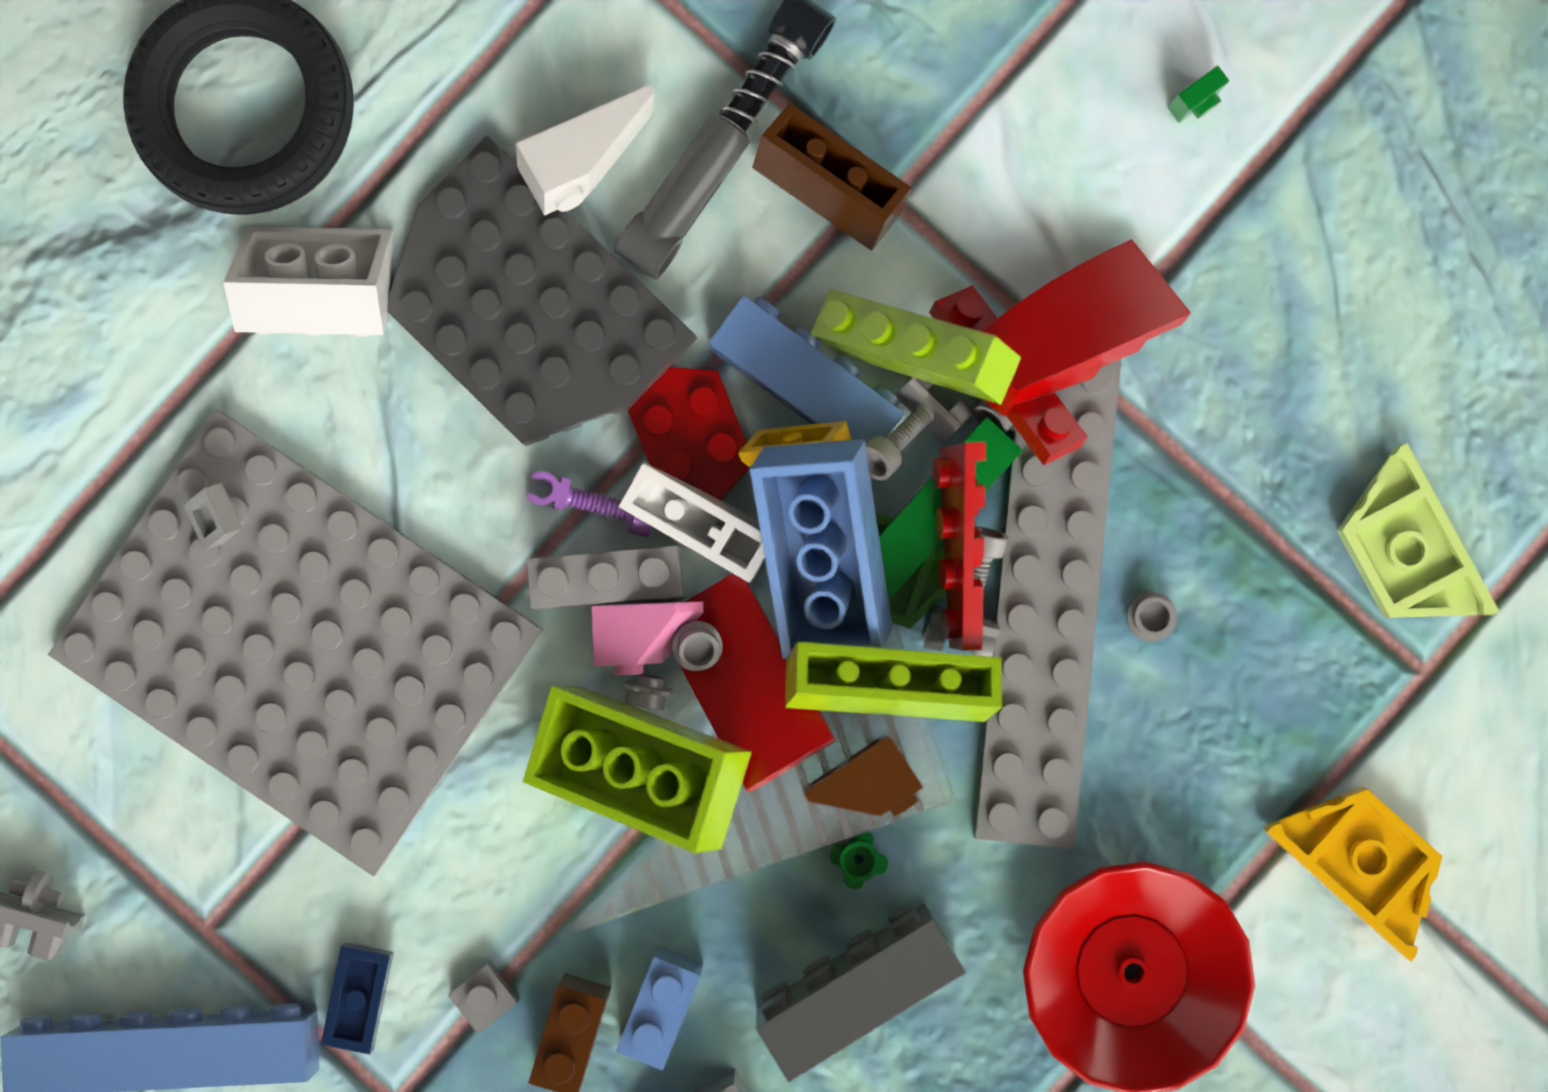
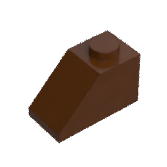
(868, 781)

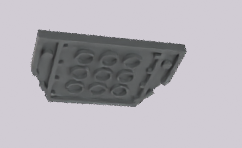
(527, 304)

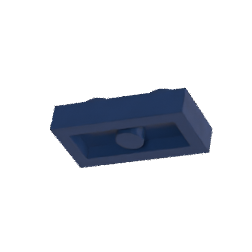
(357, 998)

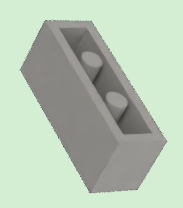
(605, 577)

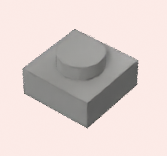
(213, 516)
(483, 997)

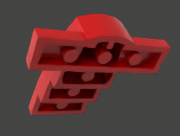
(1067, 335)

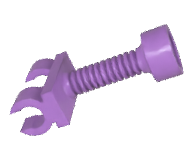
(564, 494)

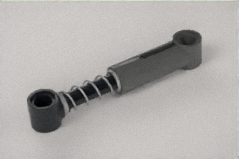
(658, 231)

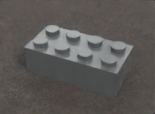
(856, 990)

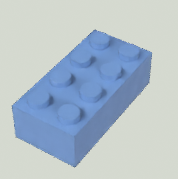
(822, 544)

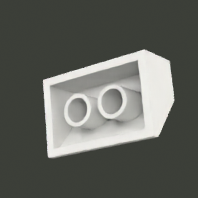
(311, 280)

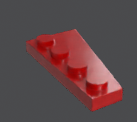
(962, 543)

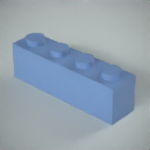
(801, 375)

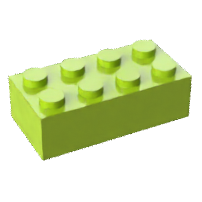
(637, 768)

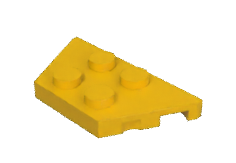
(1365, 861)

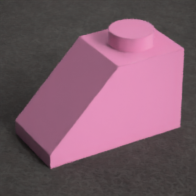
(638, 633)

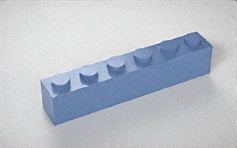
(162, 1052)

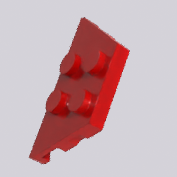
(691, 430)

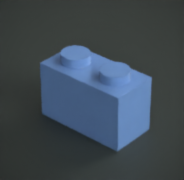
(660, 1008)

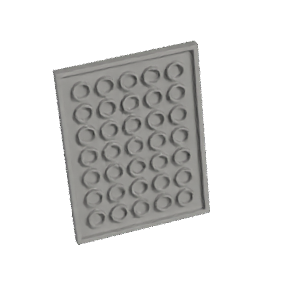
(303, 651)

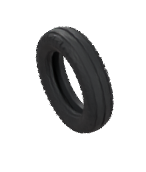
(264, 186)

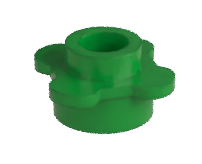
(856, 873)

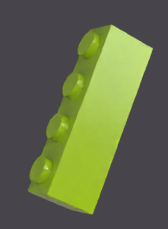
(916, 345)
(893, 682)

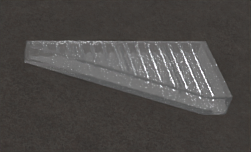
(777, 818)

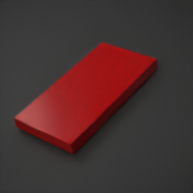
(748, 687)

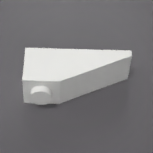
(575, 155)
(697, 521)

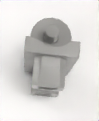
(49, 924)

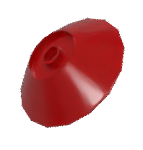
(1168, 1019)

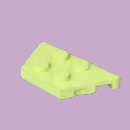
(1410, 547)

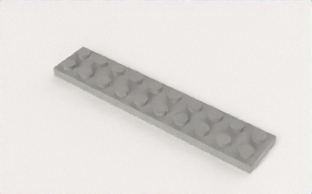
(1048, 628)

